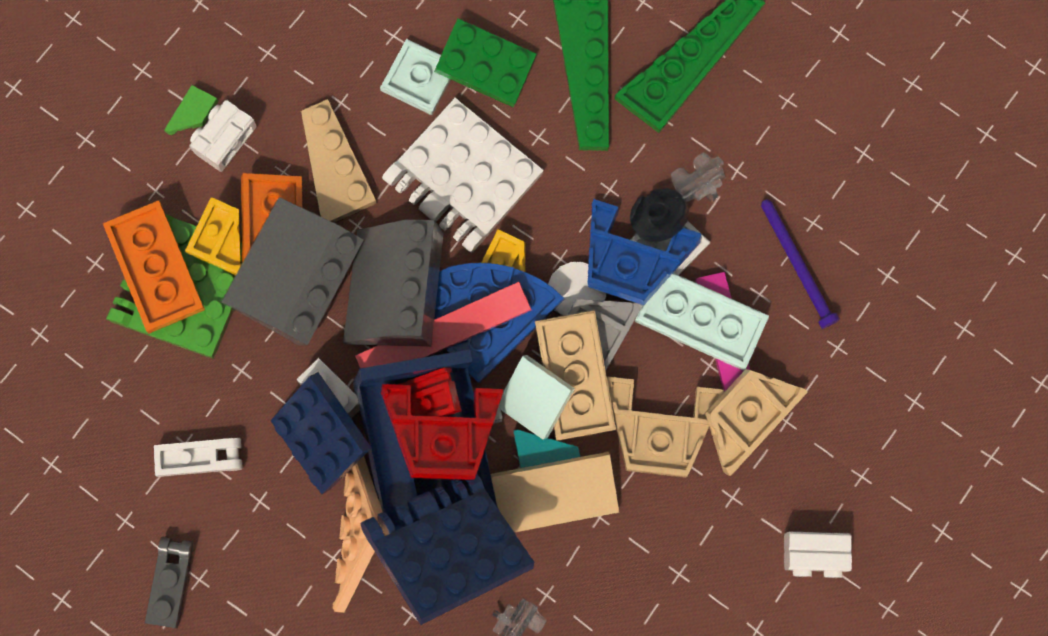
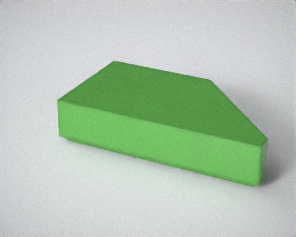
(192, 111)

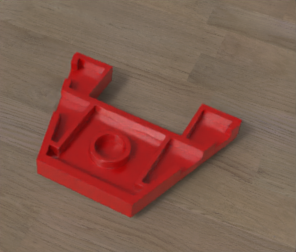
(441, 445)

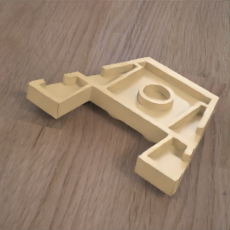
(659, 441)

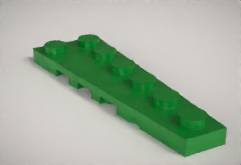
(585, 55)
(675, 75)

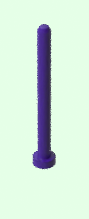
(800, 267)

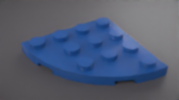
(473, 281)

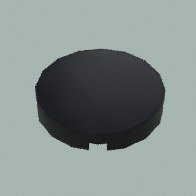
(659, 215)

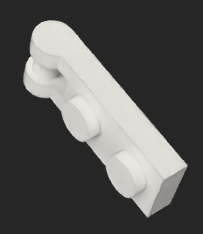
(196, 457)

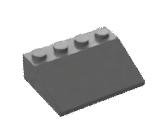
(292, 271)
(394, 284)

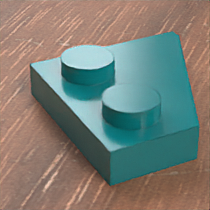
(536, 451)

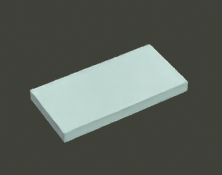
(704, 320)

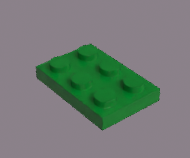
(485, 62)

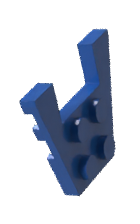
(629, 267)

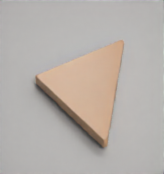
(356, 550)

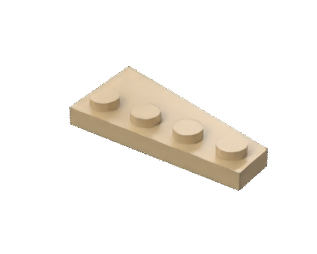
(336, 173)

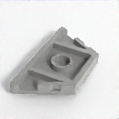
(612, 320)

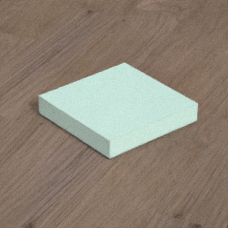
(414, 78)
(535, 397)

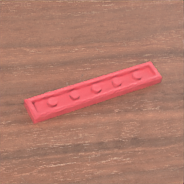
(456, 327)

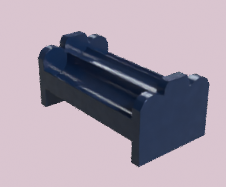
(387, 462)

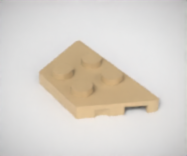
(748, 415)

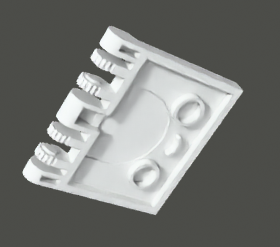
(466, 170)

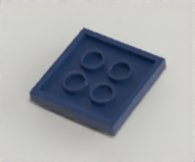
(320, 433)

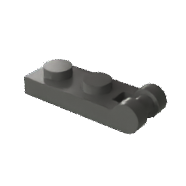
(169, 583)

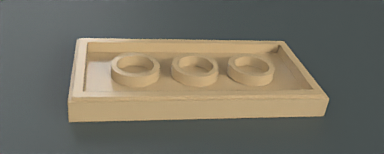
(574, 353)
(556, 492)

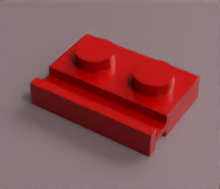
(434, 394)

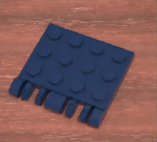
(447, 551)

